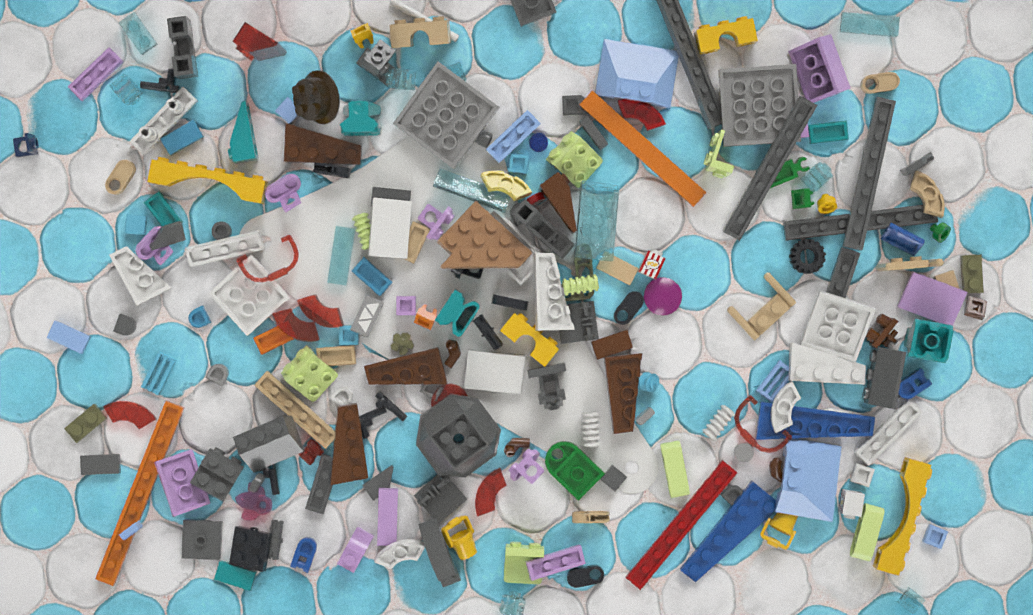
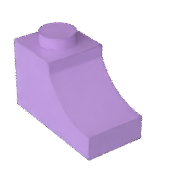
(355, 549)

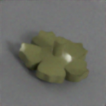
(402, 343)

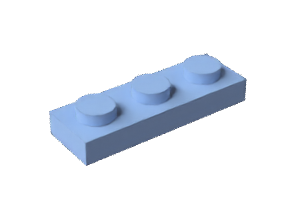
(513, 136)

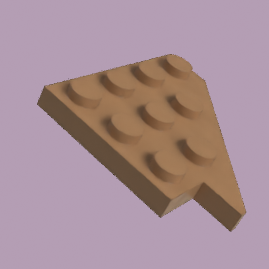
(481, 242)

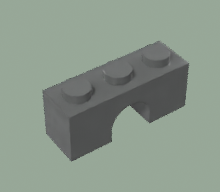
(184, 52)

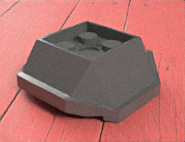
(454, 416)

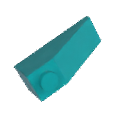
(242, 141)

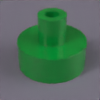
(940, 232)

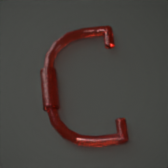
(277, 274)
(748, 437)

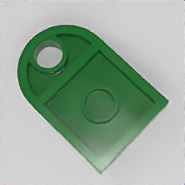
(574, 469)

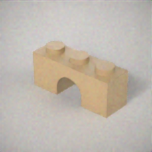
(437, 30)

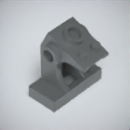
(376, 60)
(549, 373)

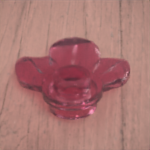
(251, 503)

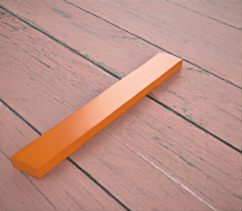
(642, 148)

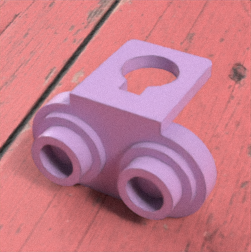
(283, 190)
(436, 230)
(144, 252)
(529, 458)

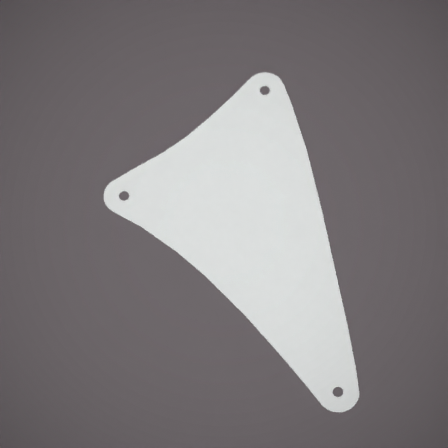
(415, 169)

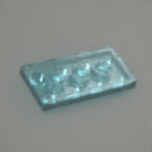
(596, 221)

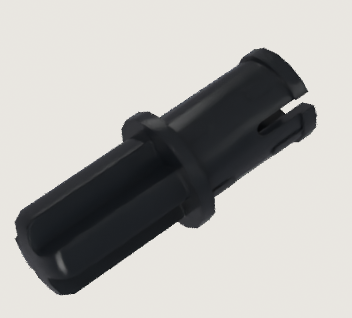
(488, 332)

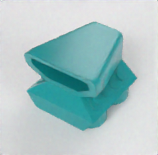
(361, 119)
(457, 313)
(929, 340)

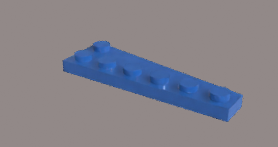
(814, 424)
(734, 526)

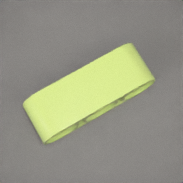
(675, 469)
(867, 532)

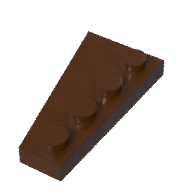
(416, 368)
(622, 386)

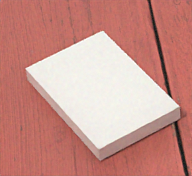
(389, 228)
(494, 372)

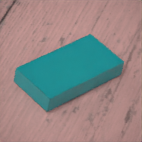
(828, 132)
(161, 209)
(235, 575)

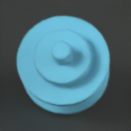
(648, 382)

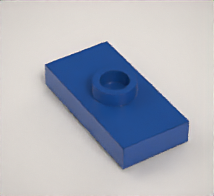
(902, 239)

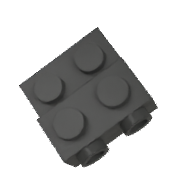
(217, 474)

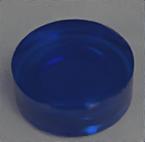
(538, 142)

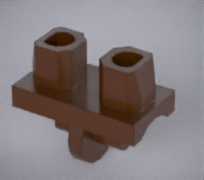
(887, 324)

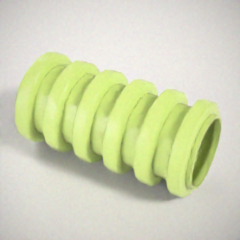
(363, 228)
(581, 284)

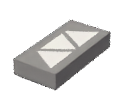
(367, 316)

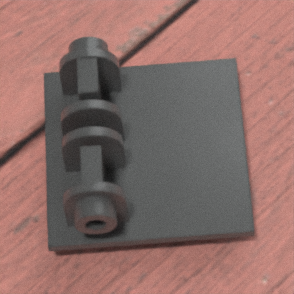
(584, 323)
(440, 497)

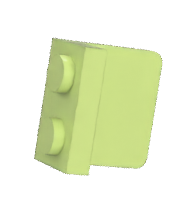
(574, 159)
(718, 168)
(309, 374)
(515, 566)

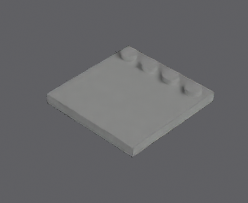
(756, 102)
(446, 115)

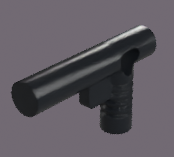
(162, 84)
(384, 401)
(366, 420)
(272, 474)

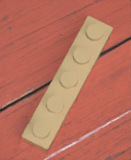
(292, 405)

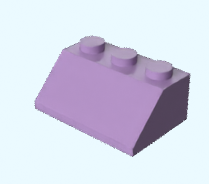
(819, 69)

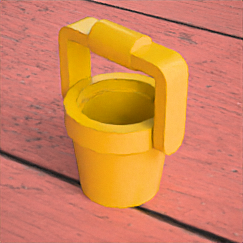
(783, 523)
(460, 541)

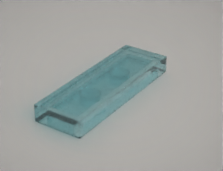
(869, 24)
(341, 255)

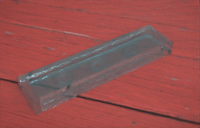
(471, 190)

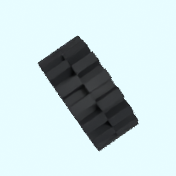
(819, 256)

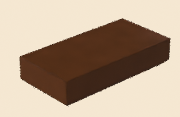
(611, 344)

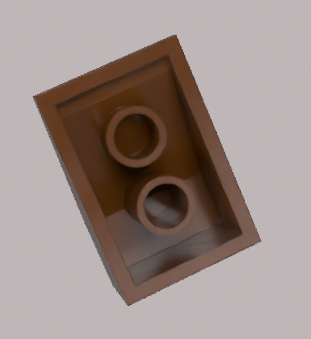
(558, 193)

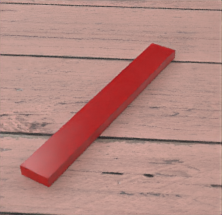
(681, 524)

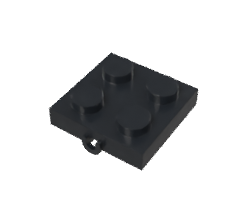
(250, 548)

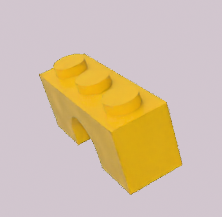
(742, 31)
(544, 347)

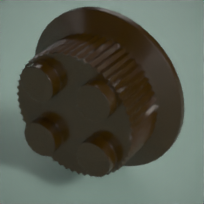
(316, 97)

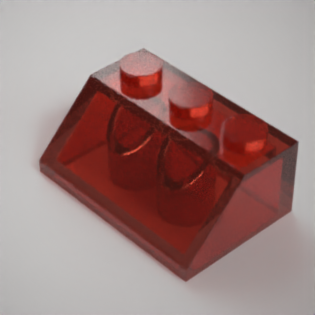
(256, 45)

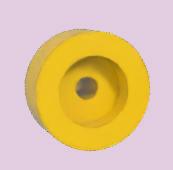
(826, 204)

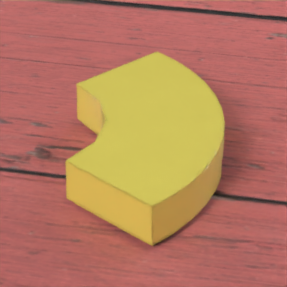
(506, 183)

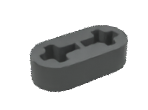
(593, 133)

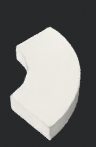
(782, 407)
(399, 552)

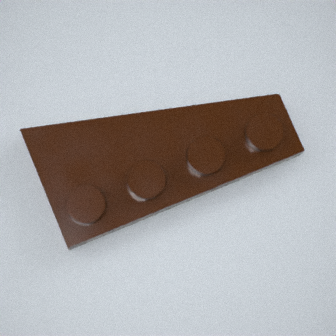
(312, 147)
(348, 447)

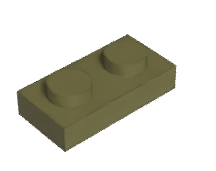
(972, 273)
(85, 423)

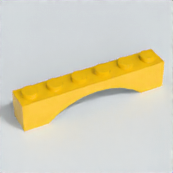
(169, 174)
(892, 553)

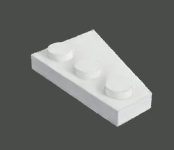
(137, 276)

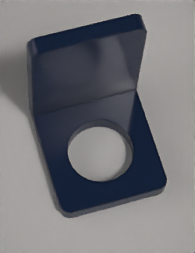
(31, 144)

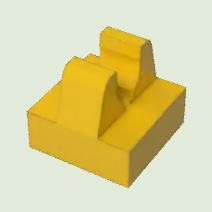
(361, 33)

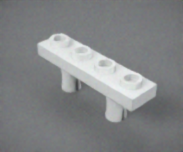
(163, 121)

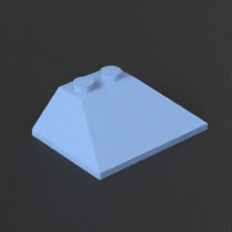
(637, 73)
(809, 479)

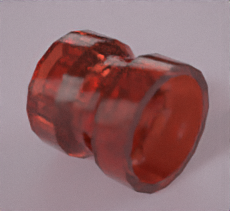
(312, 450)

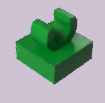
(801, 198)

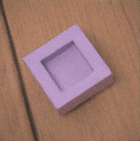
(405, 305)

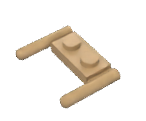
(915, 262)
(768, 313)

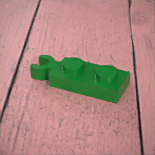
(789, 171)

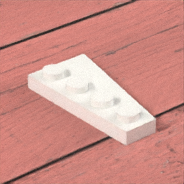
(550, 302)
(816, 366)

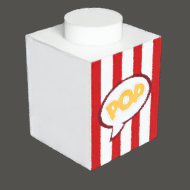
(651, 264)
(851, 503)

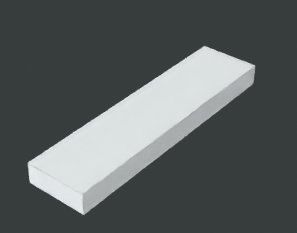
(224, 248)
(888, 432)

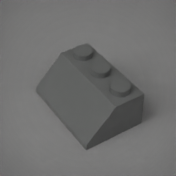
(884, 377)
(269, 443)

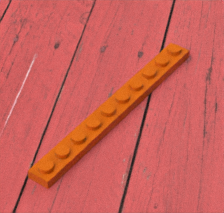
(140, 492)

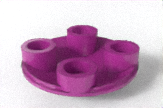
(662, 296)

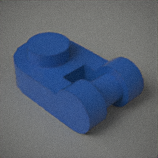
(909, 389)
(306, 548)

